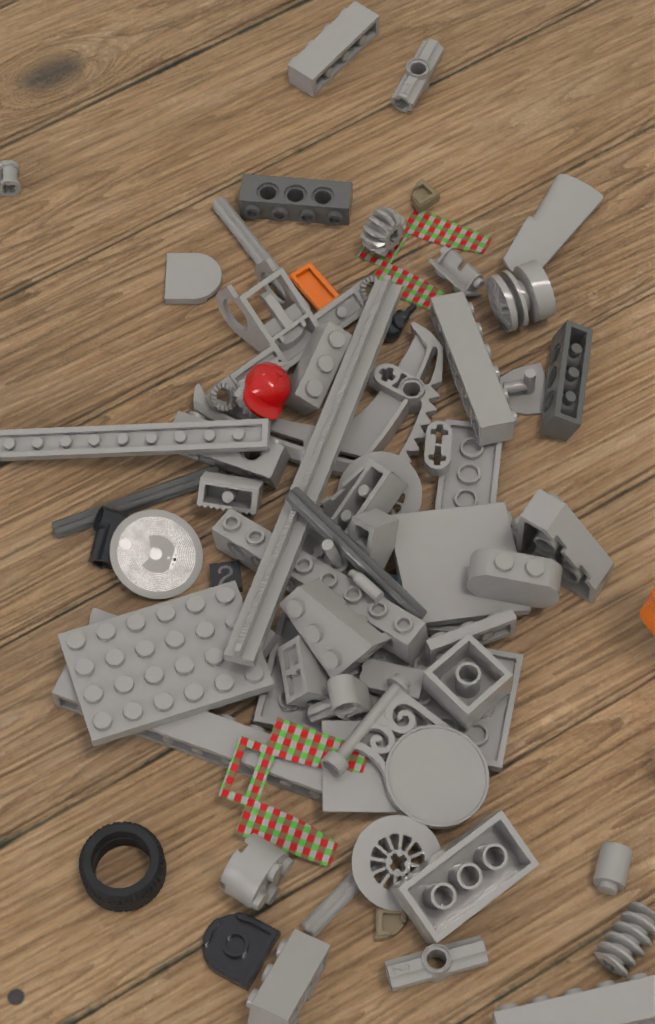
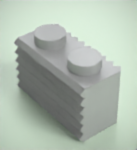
(230, 492)

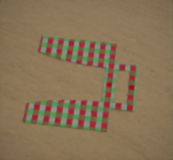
(432, 229)
(279, 828)

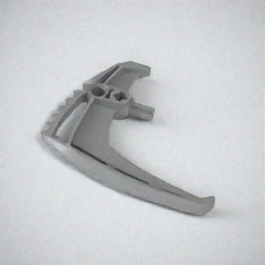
(381, 418)

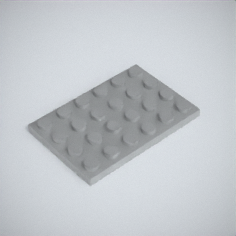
(160, 664)

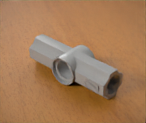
(417, 75)
(457, 956)

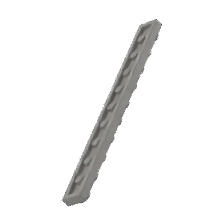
(135, 440)

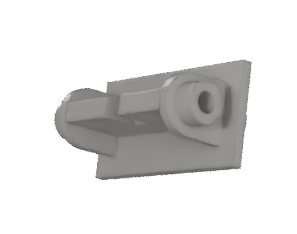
(449, 269)

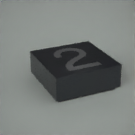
(226, 572)

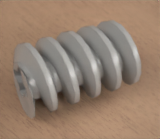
(626, 938)

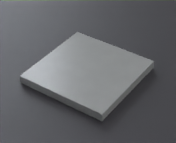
(435, 556)

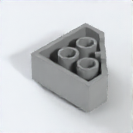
(554, 532)

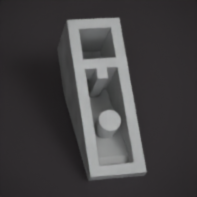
(375, 534)

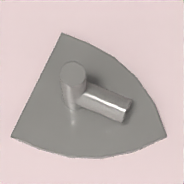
(525, 389)

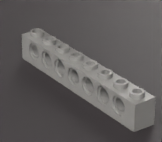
(247, 543)

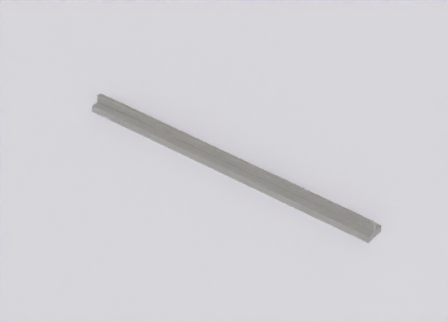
(313, 474)

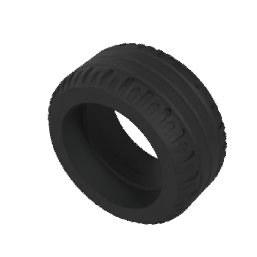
(114, 836)

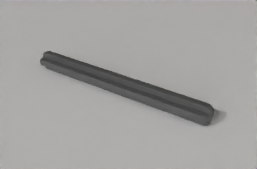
(133, 501)
(353, 552)

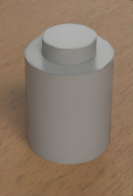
(612, 867)

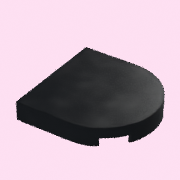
(238, 947)

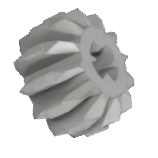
(383, 230)

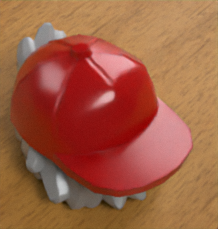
(264, 390)

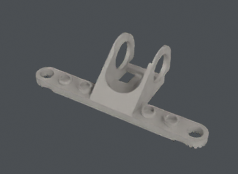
(287, 331)

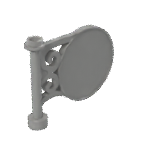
(428, 771)

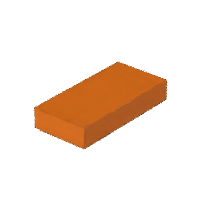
(313, 286)

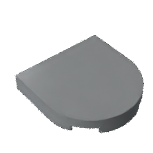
(191, 278)

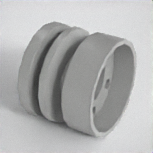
(521, 296)

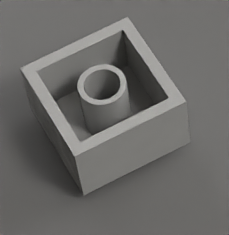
(467, 681)

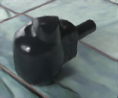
(398, 323)

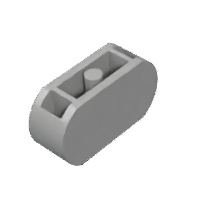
(514, 577)

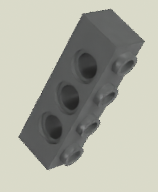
(296, 199)
(566, 381)

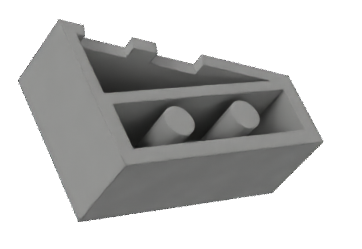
(362, 491)
(331, 628)

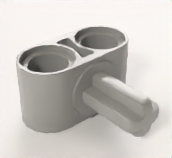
(347, 699)

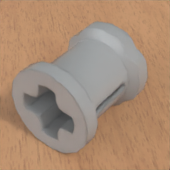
(9, 178)

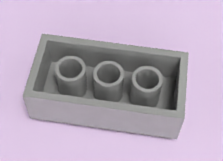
(464, 876)

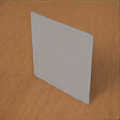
(353, 790)

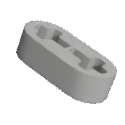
(443, 449)

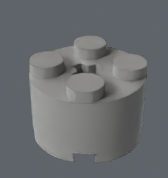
(255, 872)

